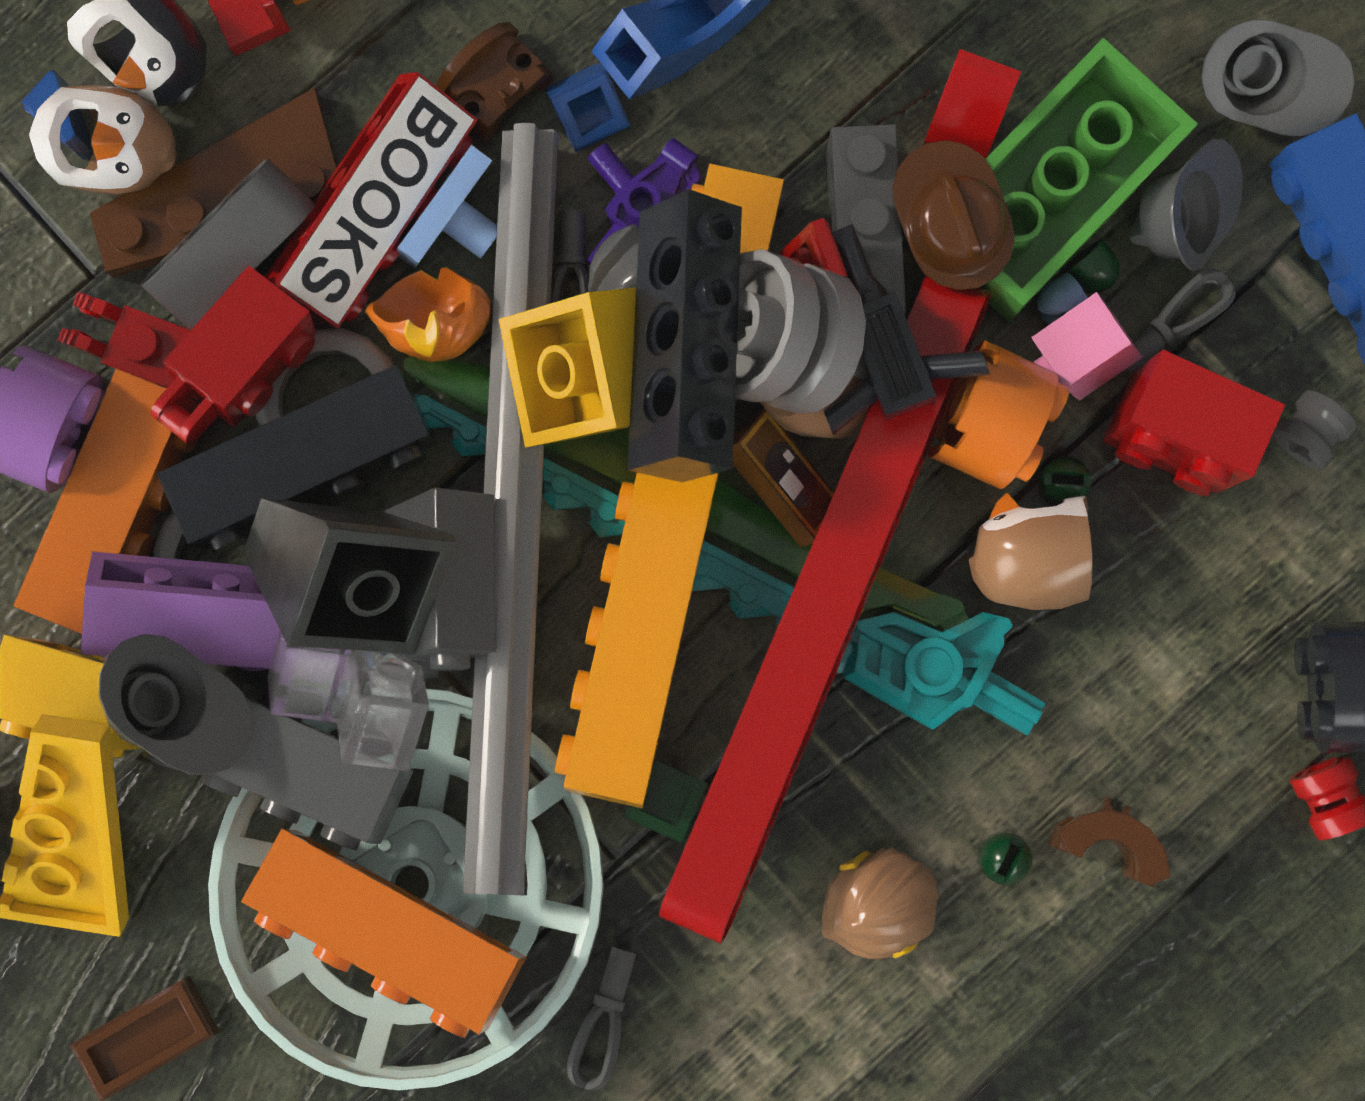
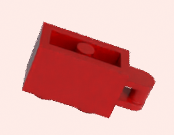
(234, 356)

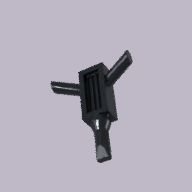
(895, 369)

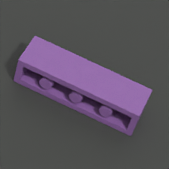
(198, 604)

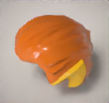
(431, 315)

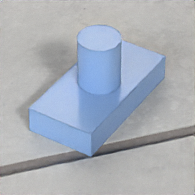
(452, 214)

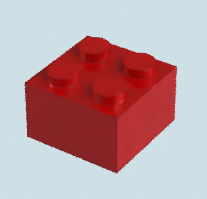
(1192, 424)

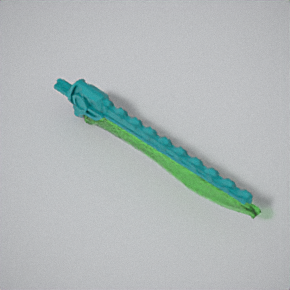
(888, 656)

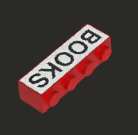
(372, 199)

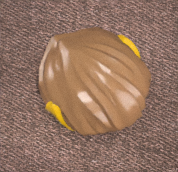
(880, 904)

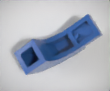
(667, 38)

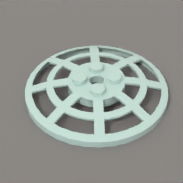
(435, 844)

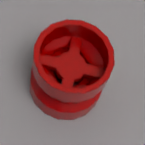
(1332, 796)

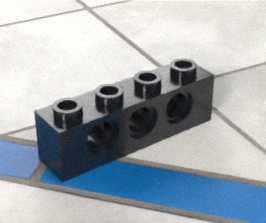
(685, 338)

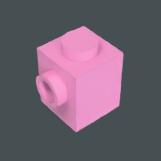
(1086, 347)

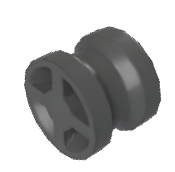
(1314, 430)

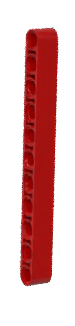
(814, 633)

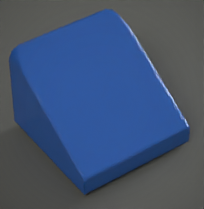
(587, 106)
(73, 129)

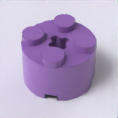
(45, 417)

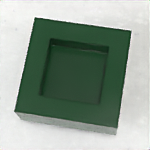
(669, 801)

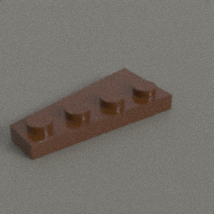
(149, 223)

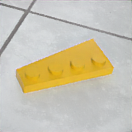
(67, 833)

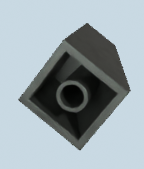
(346, 574)

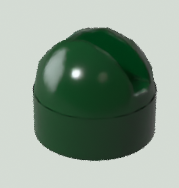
(1095, 268)
(1056, 493)
(993, 853)

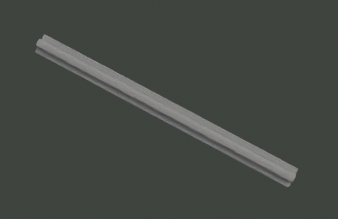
(515, 477)

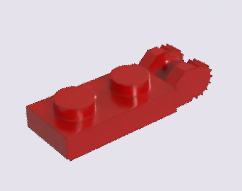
(136, 344)

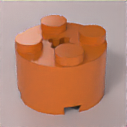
(998, 418)

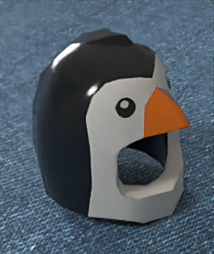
(155, 54)

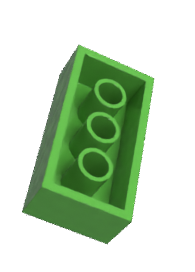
(1078, 166)

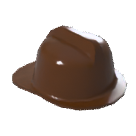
(953, 215)

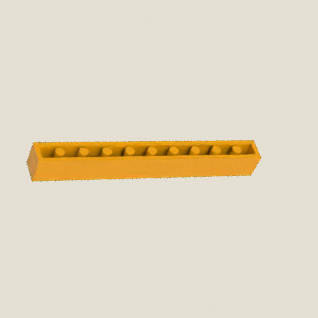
(650, 585)

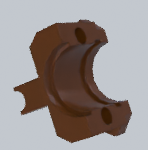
(489, 76)
(1141, 850)

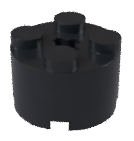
(1336, 686)

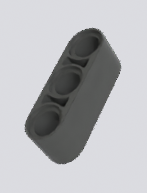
(230, 238)

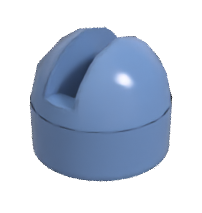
(1059, 297)

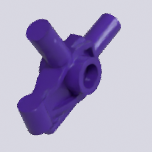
(668, 176)

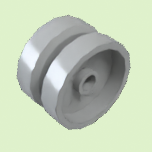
(795, 333)

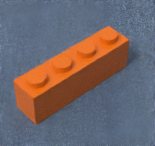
(106, 499)
(383, 931)

